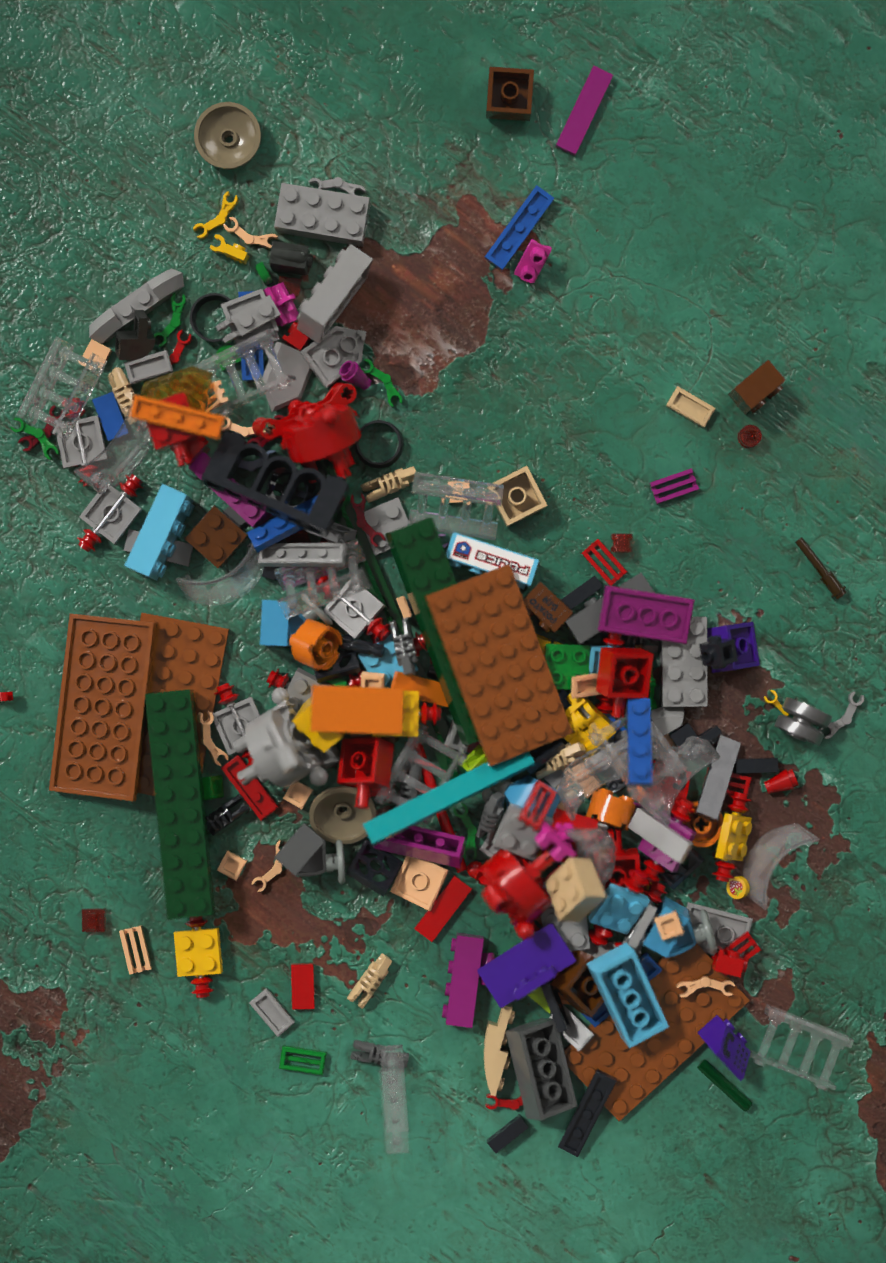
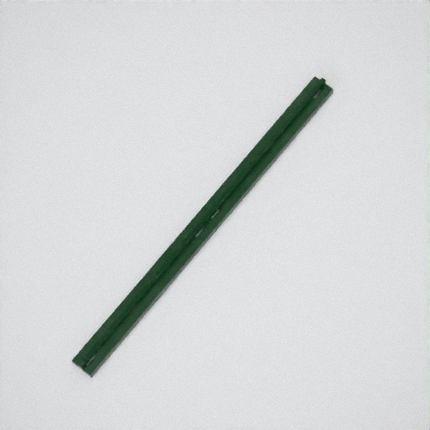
(379, 588)

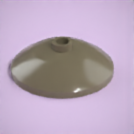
(223, 121)
(339, 823)

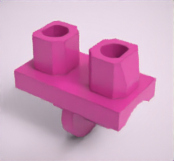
(532, 261)
(284, 303)
(549, 835)

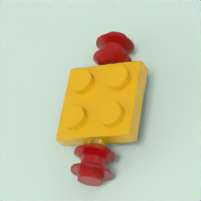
(411, 714)
(733, 837)
(198, 954)

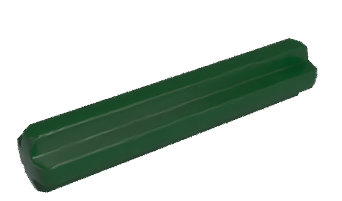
(724, 1085)

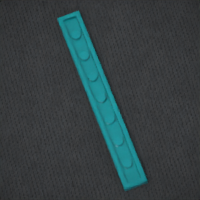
(444, 797)

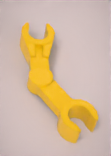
(220, 219)

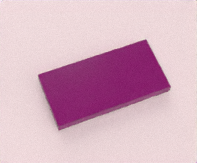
(646, 614)

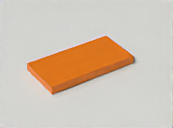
(356, 709)

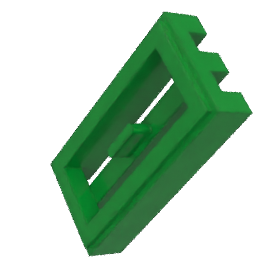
(322, 1054)

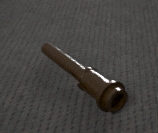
(827, 578)

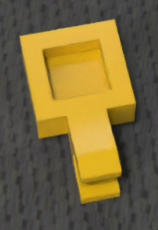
(234, 252)

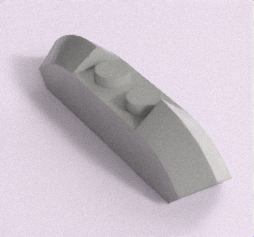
(144, 298)
(664, 718)

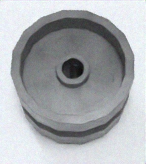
(802, 722)

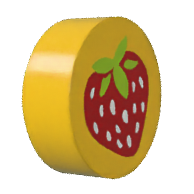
(738, 887)

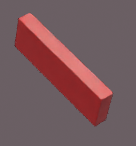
(253, 792)
(443, 908)

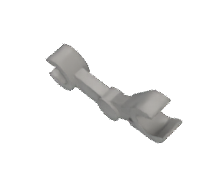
(337, 183)
(846, 718)

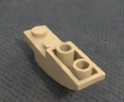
(496, 1057)

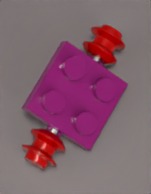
(658, 857)

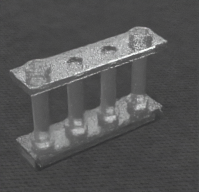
(245, 350)
(45, 381)
(457, 489)
(323, 593)
(659, 748)
(409, 754)
(817, 1031)
(394, 1099)

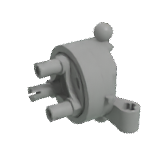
(281, 750)

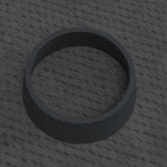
(196, 306)
(381, 464)

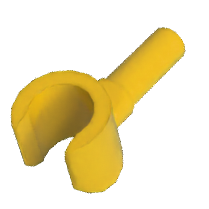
(776, 703)

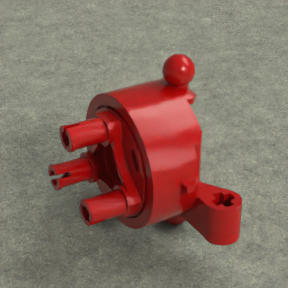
(317, 430)
(515, 888)

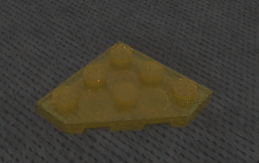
(191, 380)

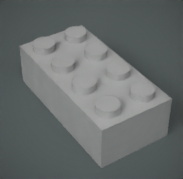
(322, 214)
(334, 293)
(681, 669)

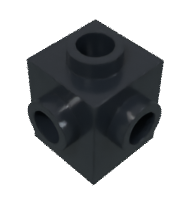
(718, 652)

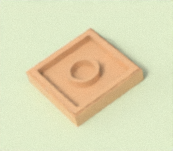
(419, 882)

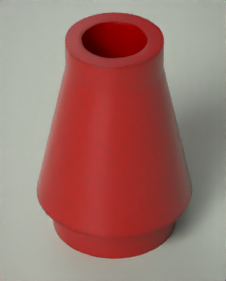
(783, 781)

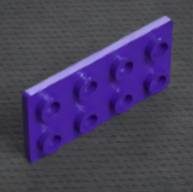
(526, 965)

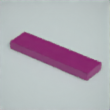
(584, 110)

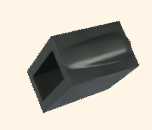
(290, 258)

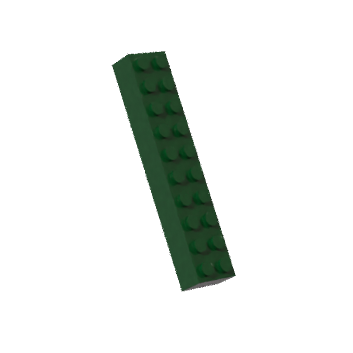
(425, 571)
(180, 804)

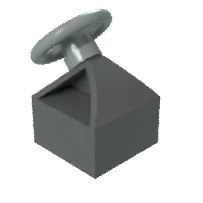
(306, 855)

